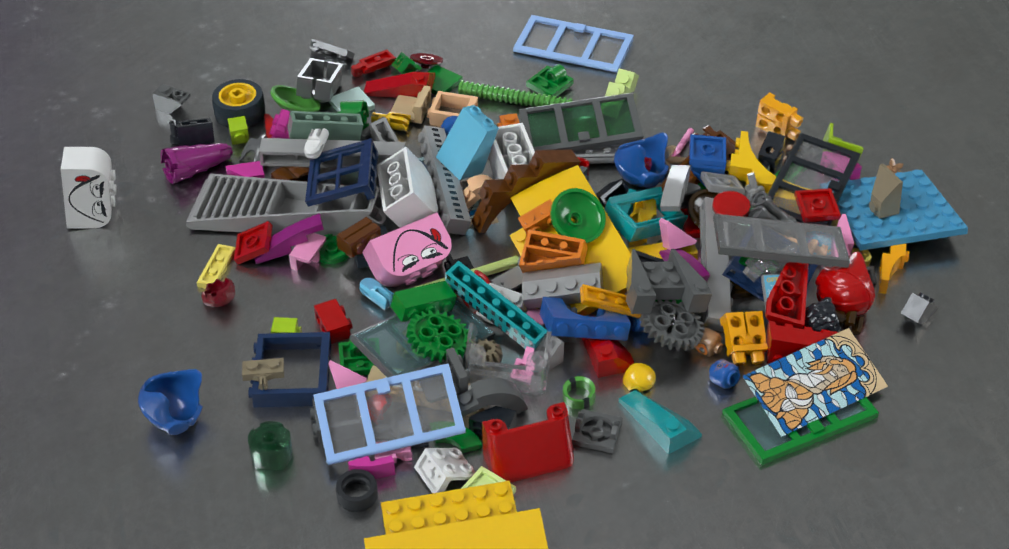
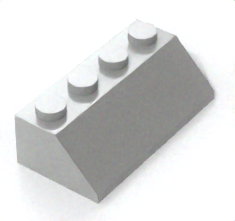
(559, 283)

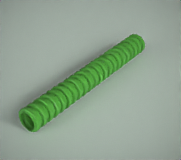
(508, 95)

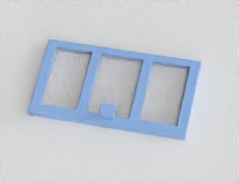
(574, 43)
(388, 414)

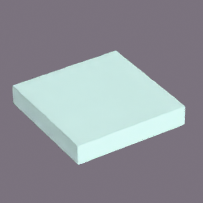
(351, 95)

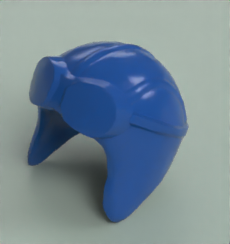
(631, 165)
(172, 400)

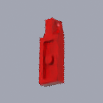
(372, 63)

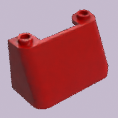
(530, 448)

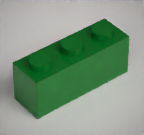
(423, 298)

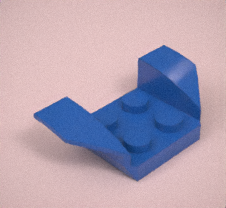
(707, 154)

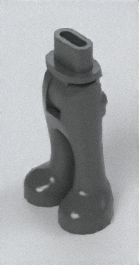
(765, 206)

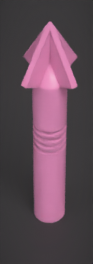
(682, 143)

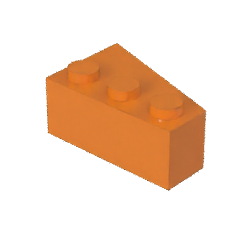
(551, 251)

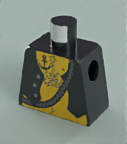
(770, 160)

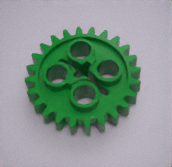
(435, 333)

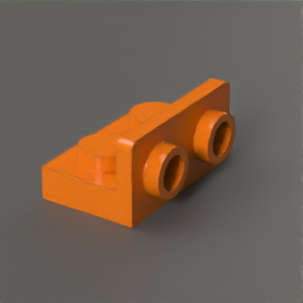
(538, 218)

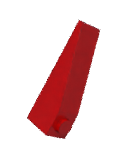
(404, 84)
(788, 296)
(607, 356)

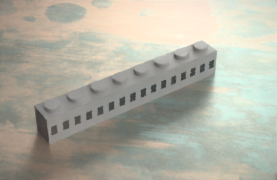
(447, 186)

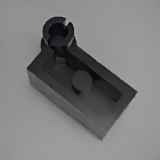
(192, 132)

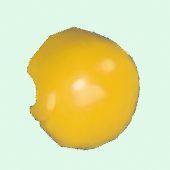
(639, 377)

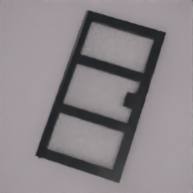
(809, 167)

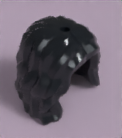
(822, 316)

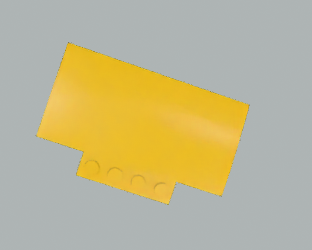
(607, 248)

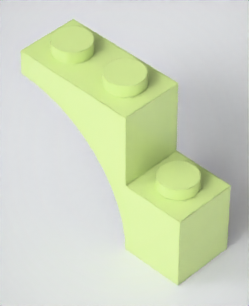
(624, 83)

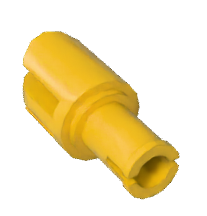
(396, 120)

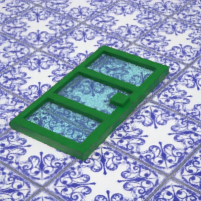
(766, 443)

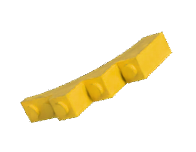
(745, 162)

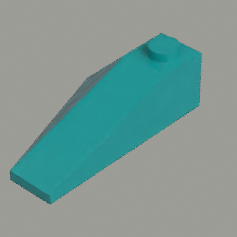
(663, 424)

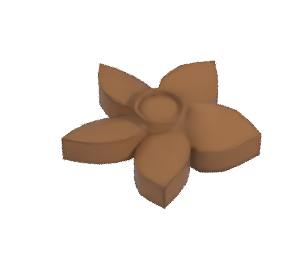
(894, 167)

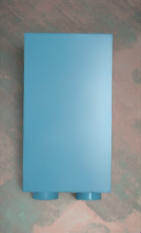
(468, 143)

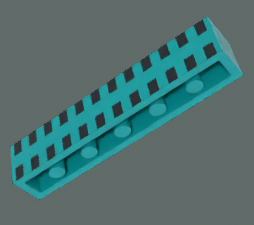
(494, 306)

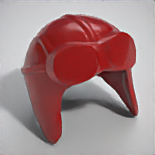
(847, 287)

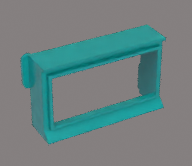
(637, 231)

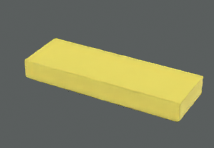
(216, 265)

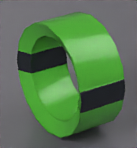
(579, 382)

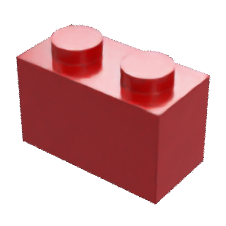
(332, 319)

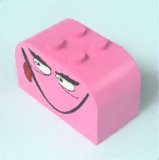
(408, 252)

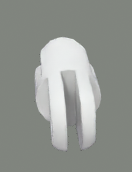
(315, 143)

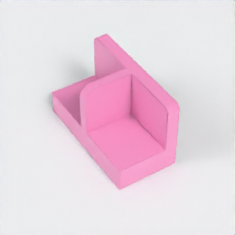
(307, 251)

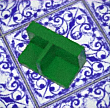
(405, 64)

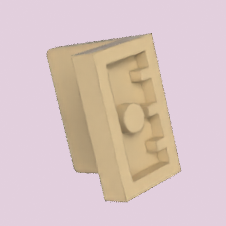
(414, 106)

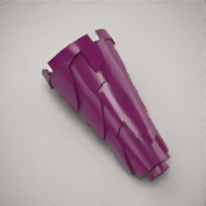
(186, 161)

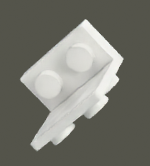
(441, 466)

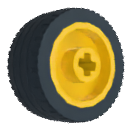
(238, 99)

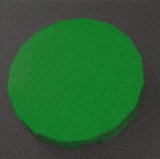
(330, 252)

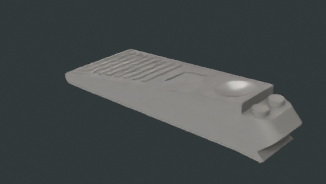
(245, 202)

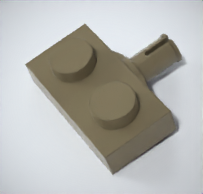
(263, 370)

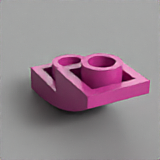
(379, 468)

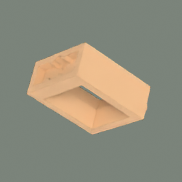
(449, 100)

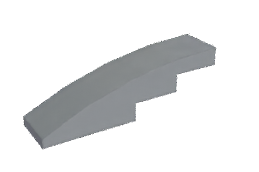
(675, 188)

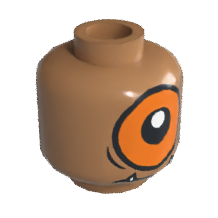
(709, 343)

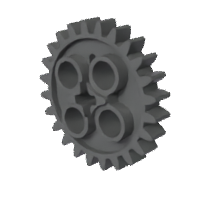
(686, 331)

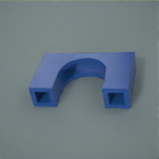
(565, 323)

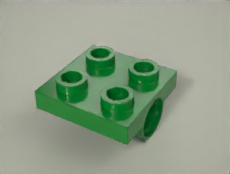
(550, 81)
(354, 359)

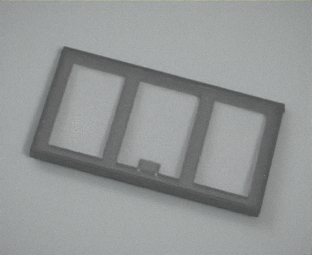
(780, 240)

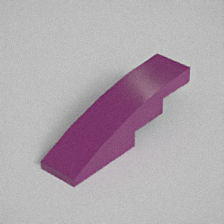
(291, 236)

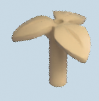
(672, 160)

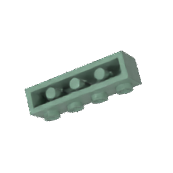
(340, 125)

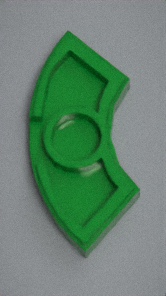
(464, 442)

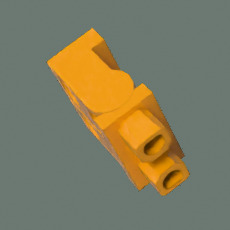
(778, 117)
(745, 336)

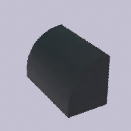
(612, 189)

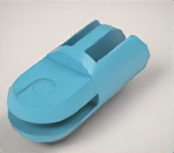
(376, 292)

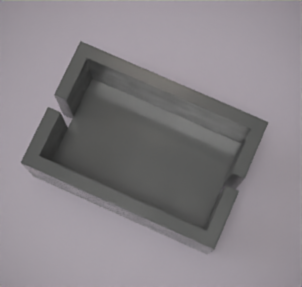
(312, 81)

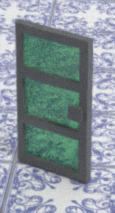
(583, 123)

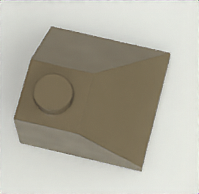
(886, 193)

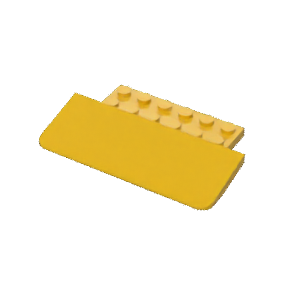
(460, 520)

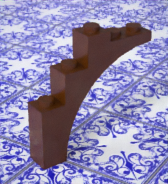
(498, 192)

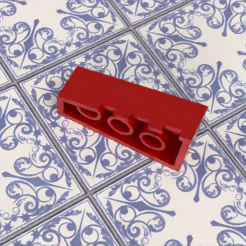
(787, 340)

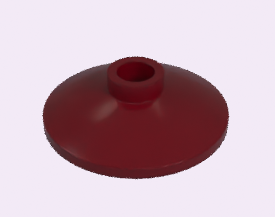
(426, 60)

